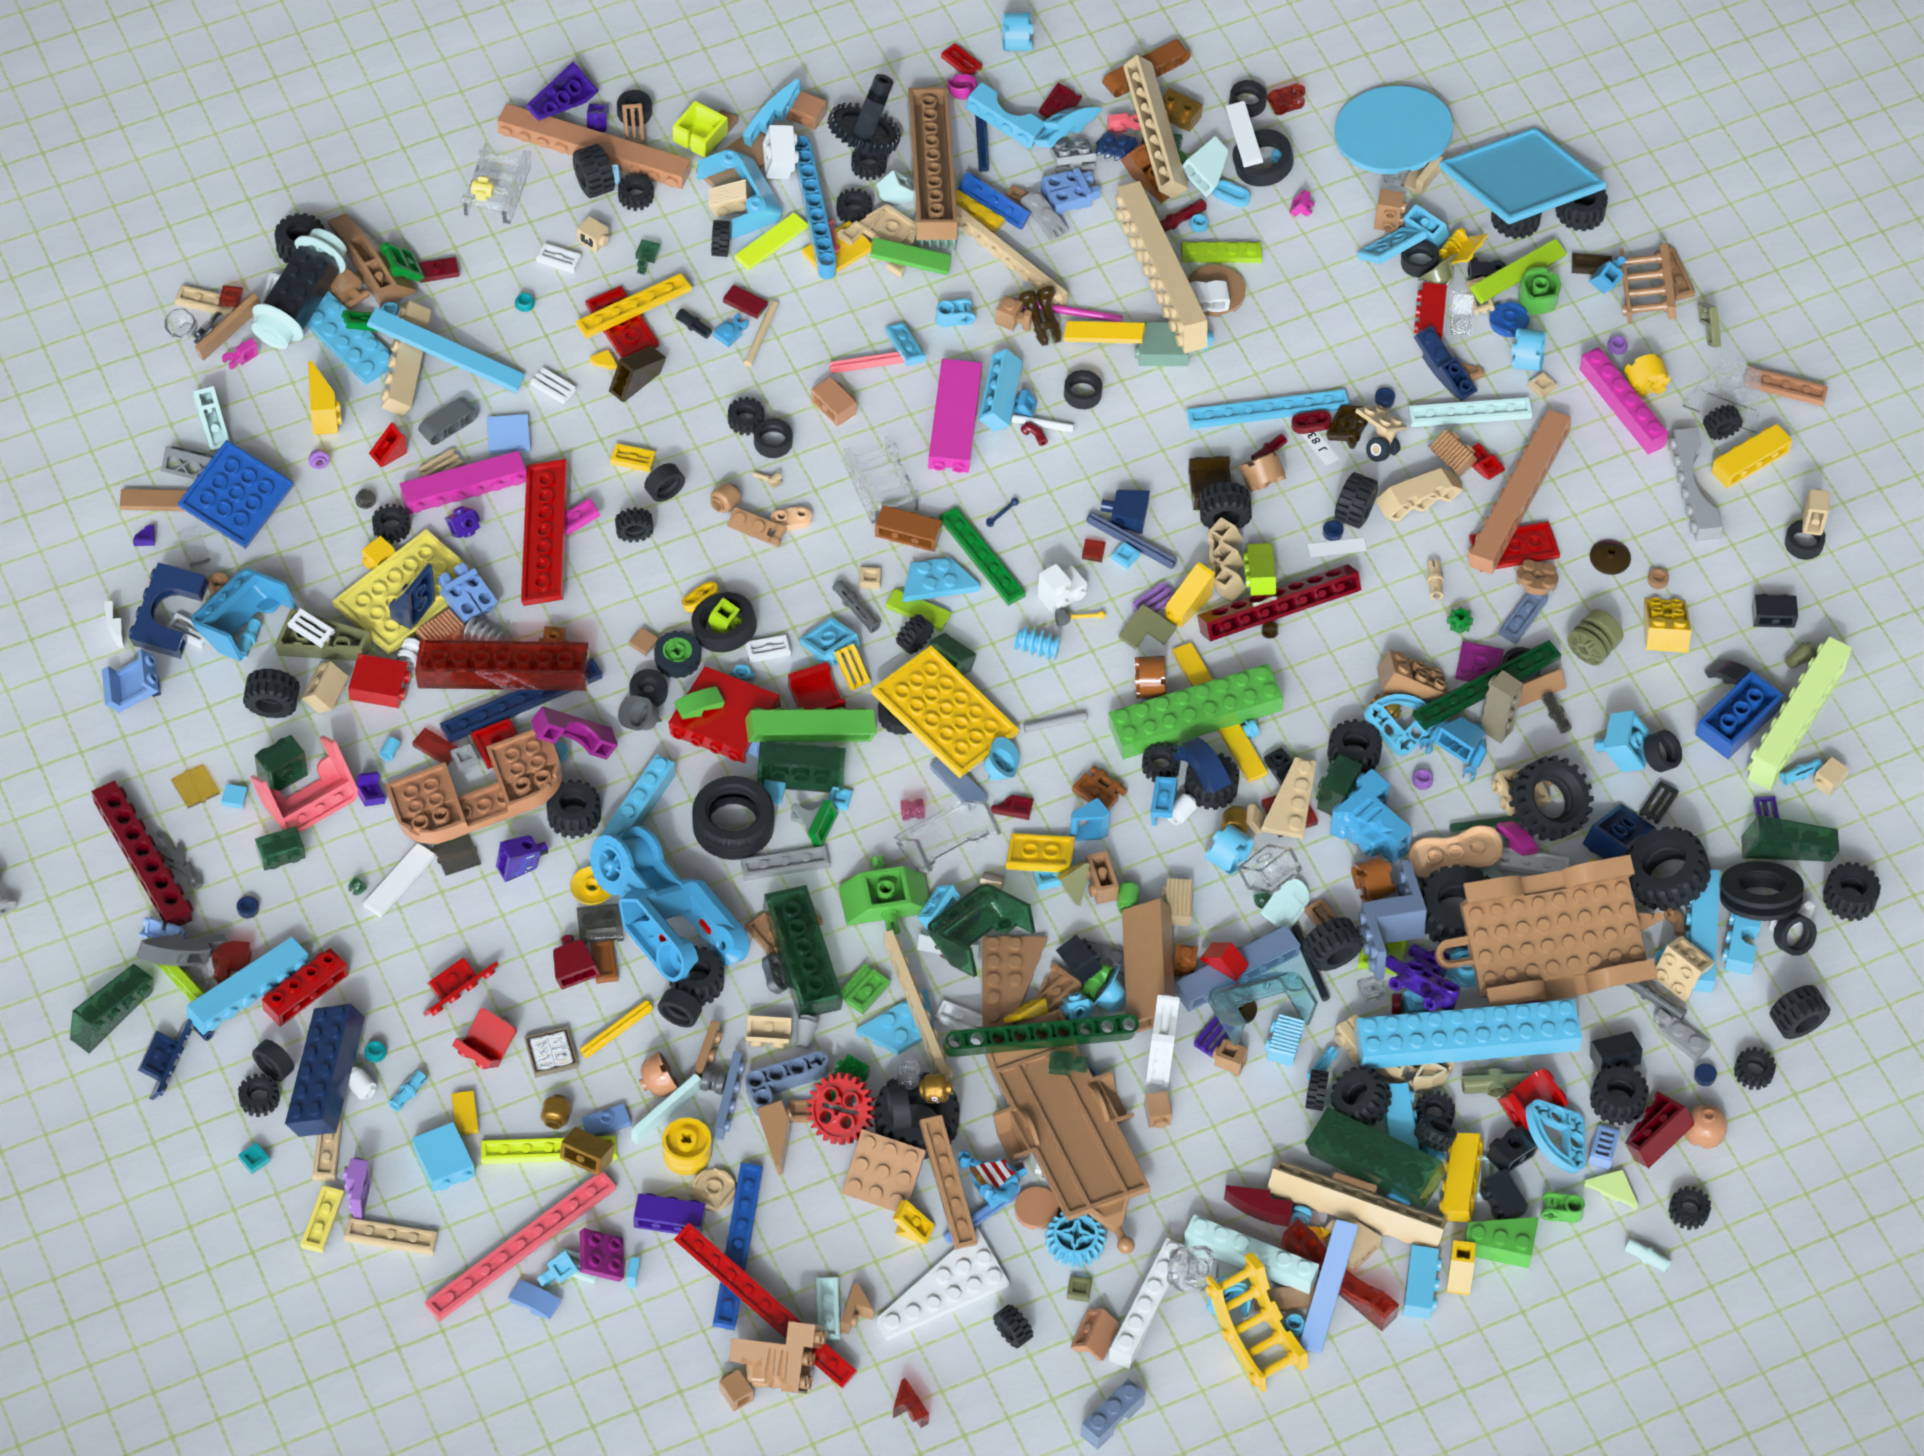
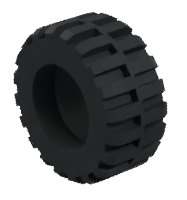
(1443, 885)
(1678, 888)
(913, 1135)

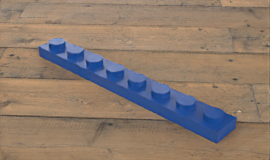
(738, 1240)

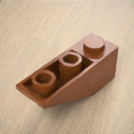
(1140, 169)

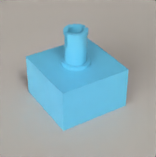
(1625, 741)

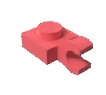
(1120, 122)

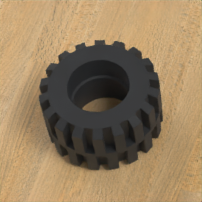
(593, 171)
(1584, 216)
(1517, 229)
(290, 230)
(1356, 500)
(1225, 501)
(271, 693)
(1356, 734)
(1219, 798)
(574, 823)
(1852, 877)
(1333, 944)
(708, 988)
(1799, 1012)
(1619, 1079)
(1352, 1085)

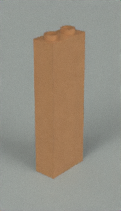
(1147, 959)

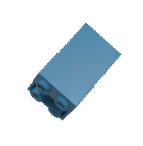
(1369, 821)

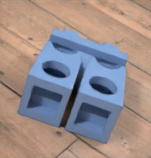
(1069, 190)
(466, 594)

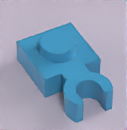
(730, 332)

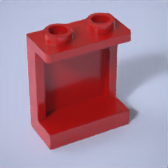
(815, 688)
(1536, 1085)

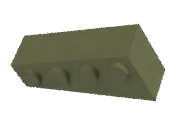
(343, 645)

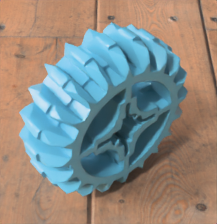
(1057, 1238)

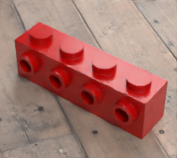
(304, 987)

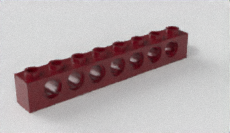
(1288, 600)
(104, 800)

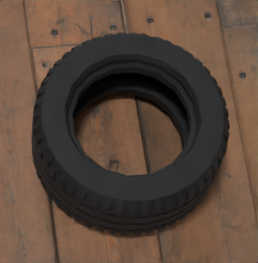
(733, 844)

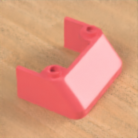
(317, 800)

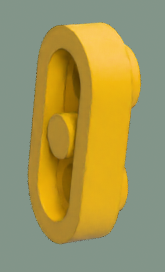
(702, 592)

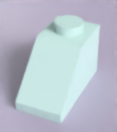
(896, 188)

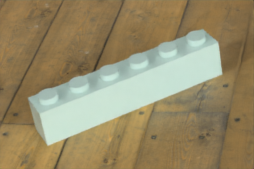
(1232, 1246)

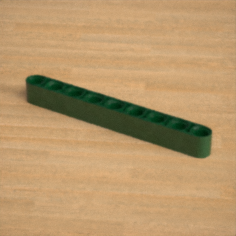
(1032, 1041)

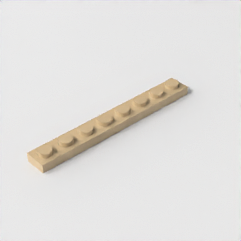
(1008, 255)
(915, 1001)

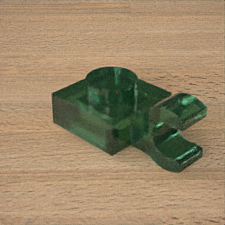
(646, 253)
(1063, 1063)

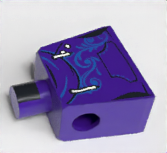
(519, 856)

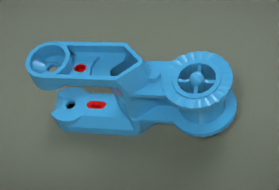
(654, 893)

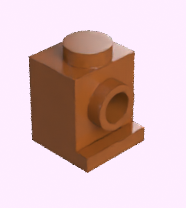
(1184, 960)

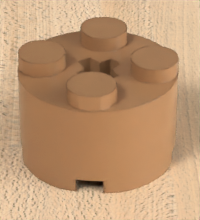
(1262, 471)

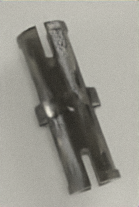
(1556, 712)

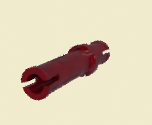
(1173, 220)

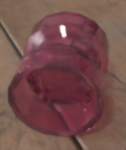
(912, 809)

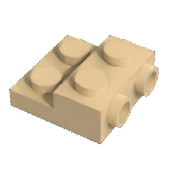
(1502, 784)

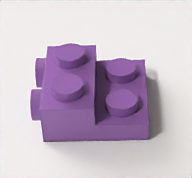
(357, 1185)

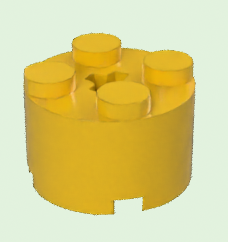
(1647, 375)

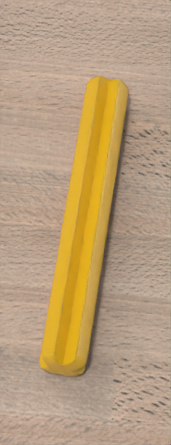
(616, 1029)

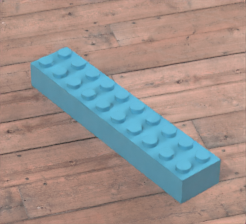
(1468, 1034)

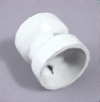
(409, 651)

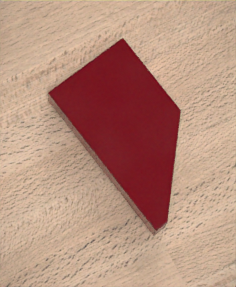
(1015, 807)

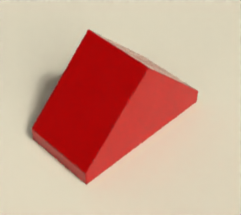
(389, 446)
(1225, 959)

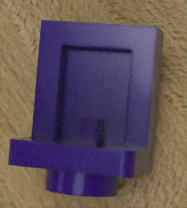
(369, 789)

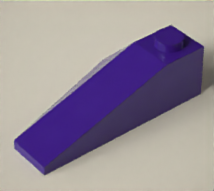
(561, 93)

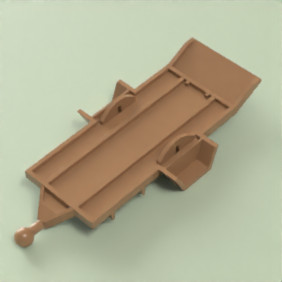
(1069, 1132)

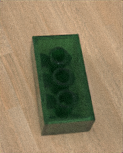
(802, 766)

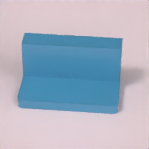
(1163, 798)

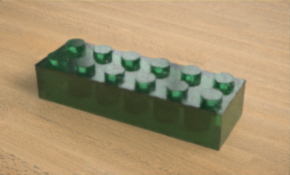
(802, 951)
(1375, 1157)

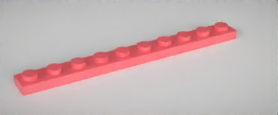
(520, 1246)

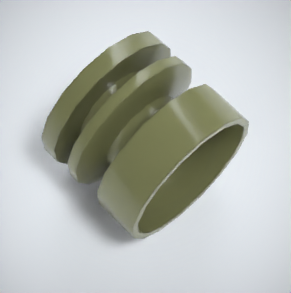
(1595, 637)

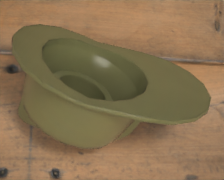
(1442, 273)

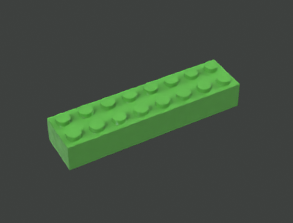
(1196, 710)

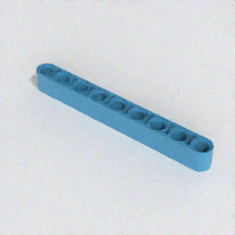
(815, 209)

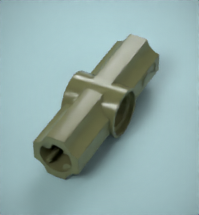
(1493, 1082)

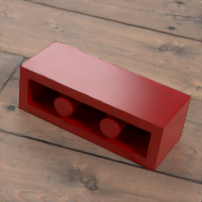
(1431, 308)

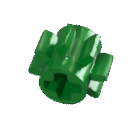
(1460, 620)

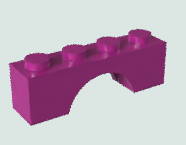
(594, 737)

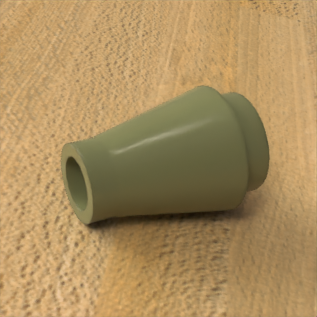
(1801, 655)

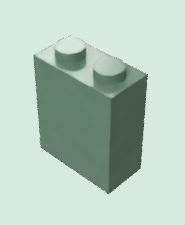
(1160, 347)

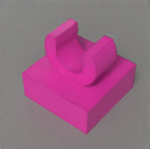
(1301, 204)

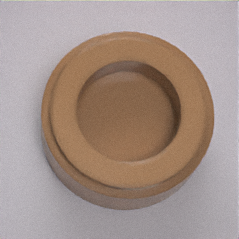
(1658, 578)

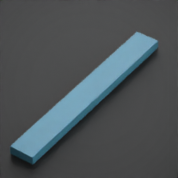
(445, 349)
(1265, 409)

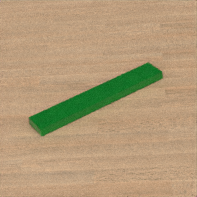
(982, 556)

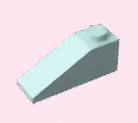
(210, 417)

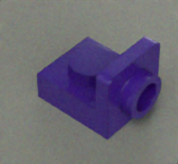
(597, 117)

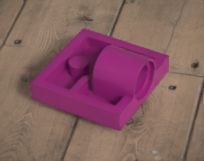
(601, 1255)

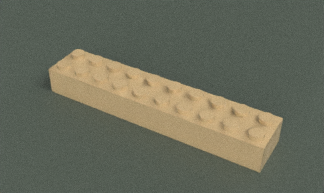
(1161, 267)

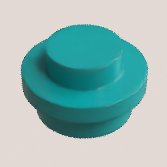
(524, 302)
(375, 1051)

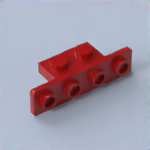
(453, 981)

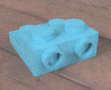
(827, 639)

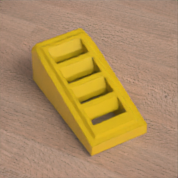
(1028, 1011)

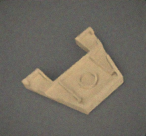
(883, 224)

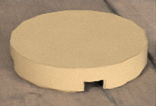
(713, 1188)

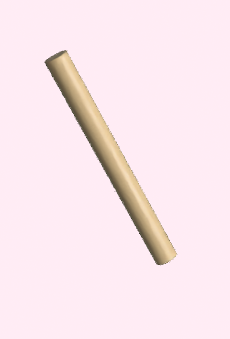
(761, 333)

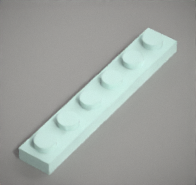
(1470, 412)

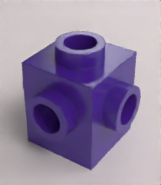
(463, 522)

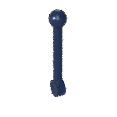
(990, 521)

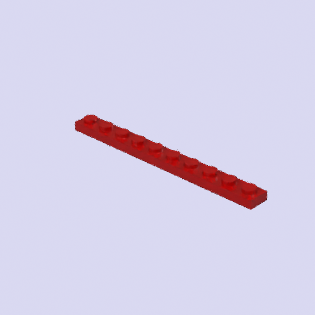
(758, 1299)

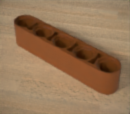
(1163, 60)

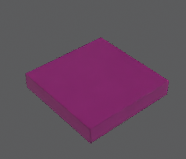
(1477, 660)

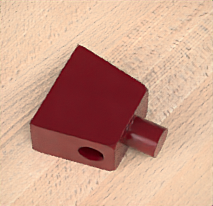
(573, 963)

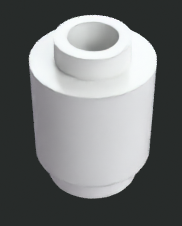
(1183, 808)
(361, 1083)

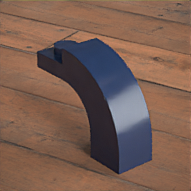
(1204, 762)

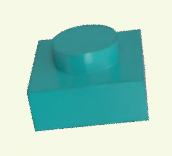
(254, 1158)

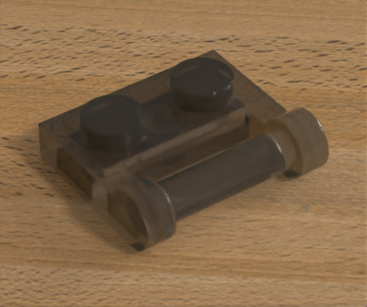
(600, 917)

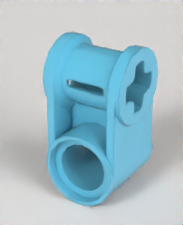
(953, 313)

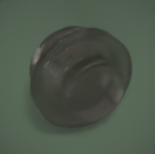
(365, 499)

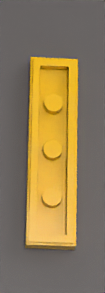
(1104, 332)

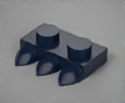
(1115, 144)

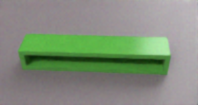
(810, 725)

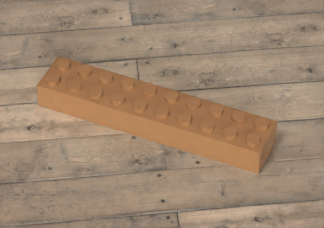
(932, 164)

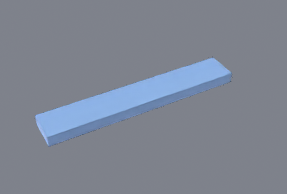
(1328, 1286)

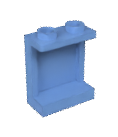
(130, 683)

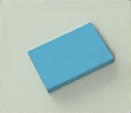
(1391, 245)

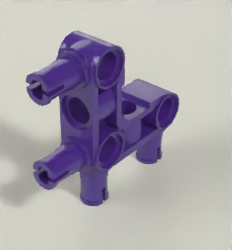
(1424, 978)

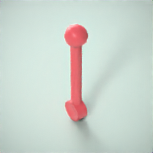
(835, 245)

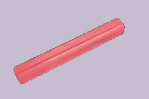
(865, 362)

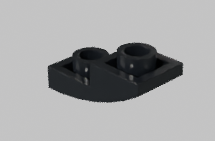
(1727, 670)
(1279, 764)

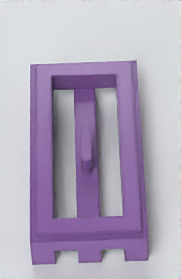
(1158, 593)

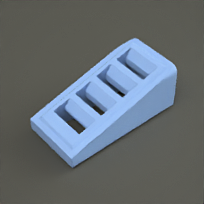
(1599, 1159)

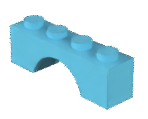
(1021, 128)

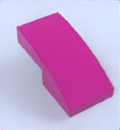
(1519, 838)

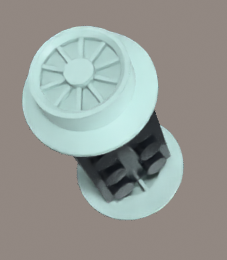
(299, 289)

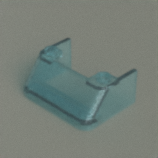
(1229, 997)

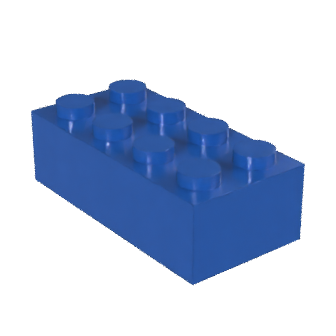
(1739, 715)

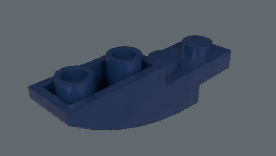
(1444, 367)

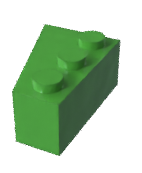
(1504, 1240)

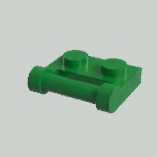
(402, 261)

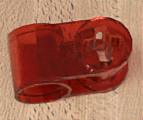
(1284, 99)

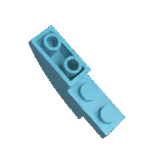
(1065, 121)

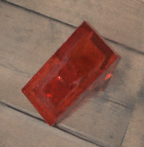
(909, 1401)

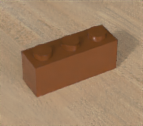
(908, 528)

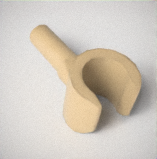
(774, 481)

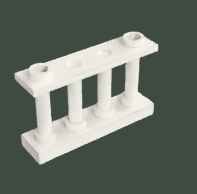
(1162, 1040)

